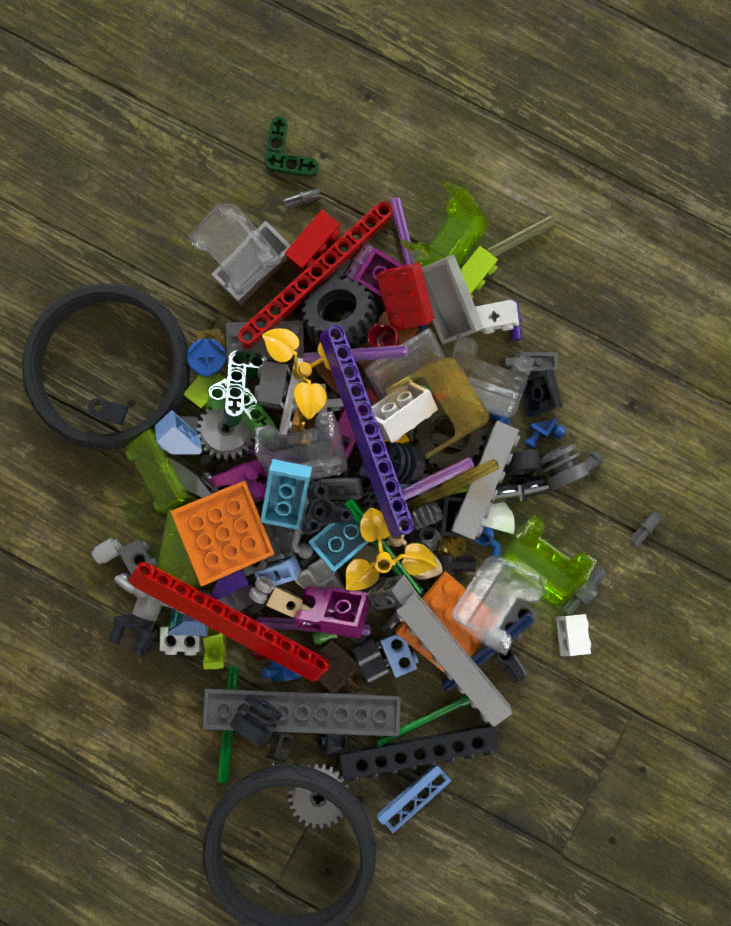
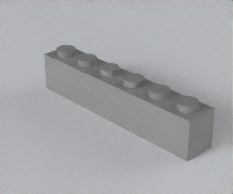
(483, 490)

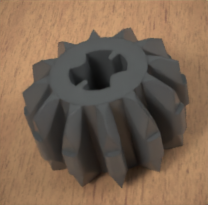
(426, 516)

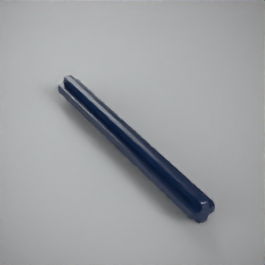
(488, 652)

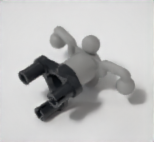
(312, 522)
(140, 620)

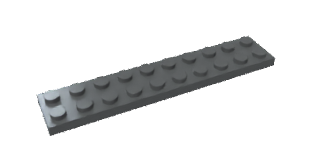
(310, 711)

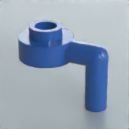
(487, 538)

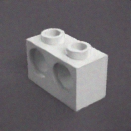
(180, 645)

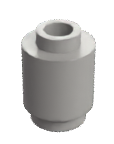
(106, 551)

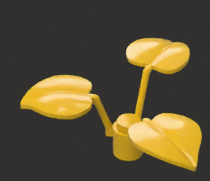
(307, 396)
(362, 575)

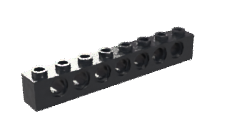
(409, 746)

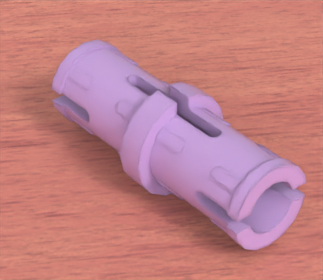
(358, 261)

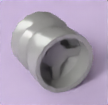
(262, 588)

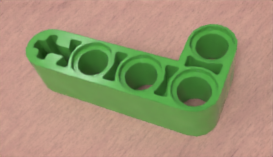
(250, 410)

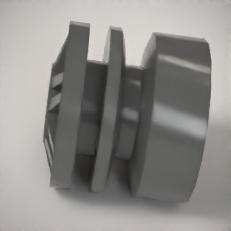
(563, 466)

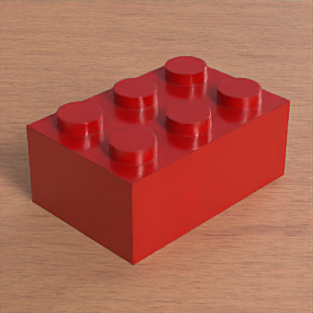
(313, 241)
(405, 296)

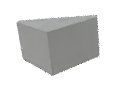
(239, 599)

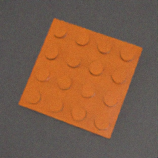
(222, 533)
(441, 600)

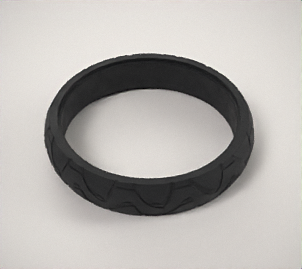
(54, 316)
(304, 777)

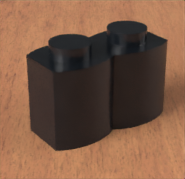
(370, 659)

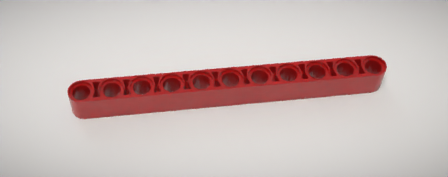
(320, 266)
(228, 621)

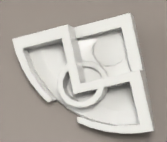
(500, 518)
(319, 575)

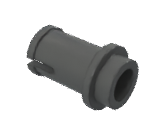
(593, 461)

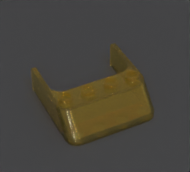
(453, 394)

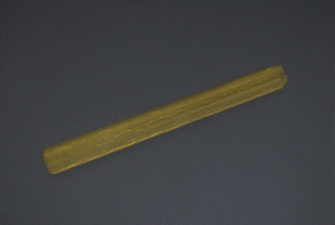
(454, 484)

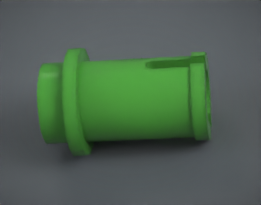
(320, 637)

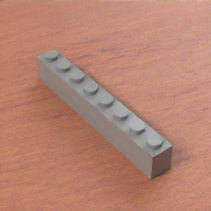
(454, 659)

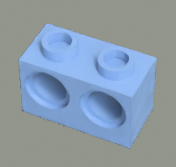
(281, 570)
(395, 655)

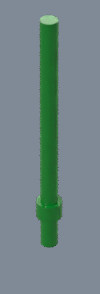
(463, 701)

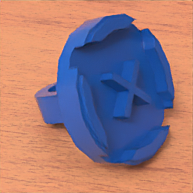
(206, 357)

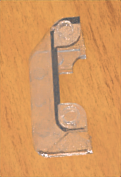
(235, 246)

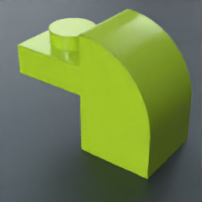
(215, 650)

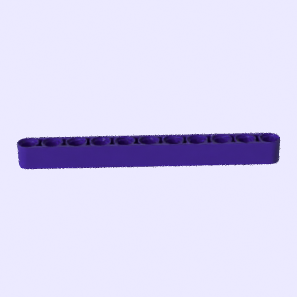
(373, 438)

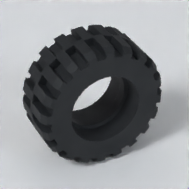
(335, 297)
(423, 439)

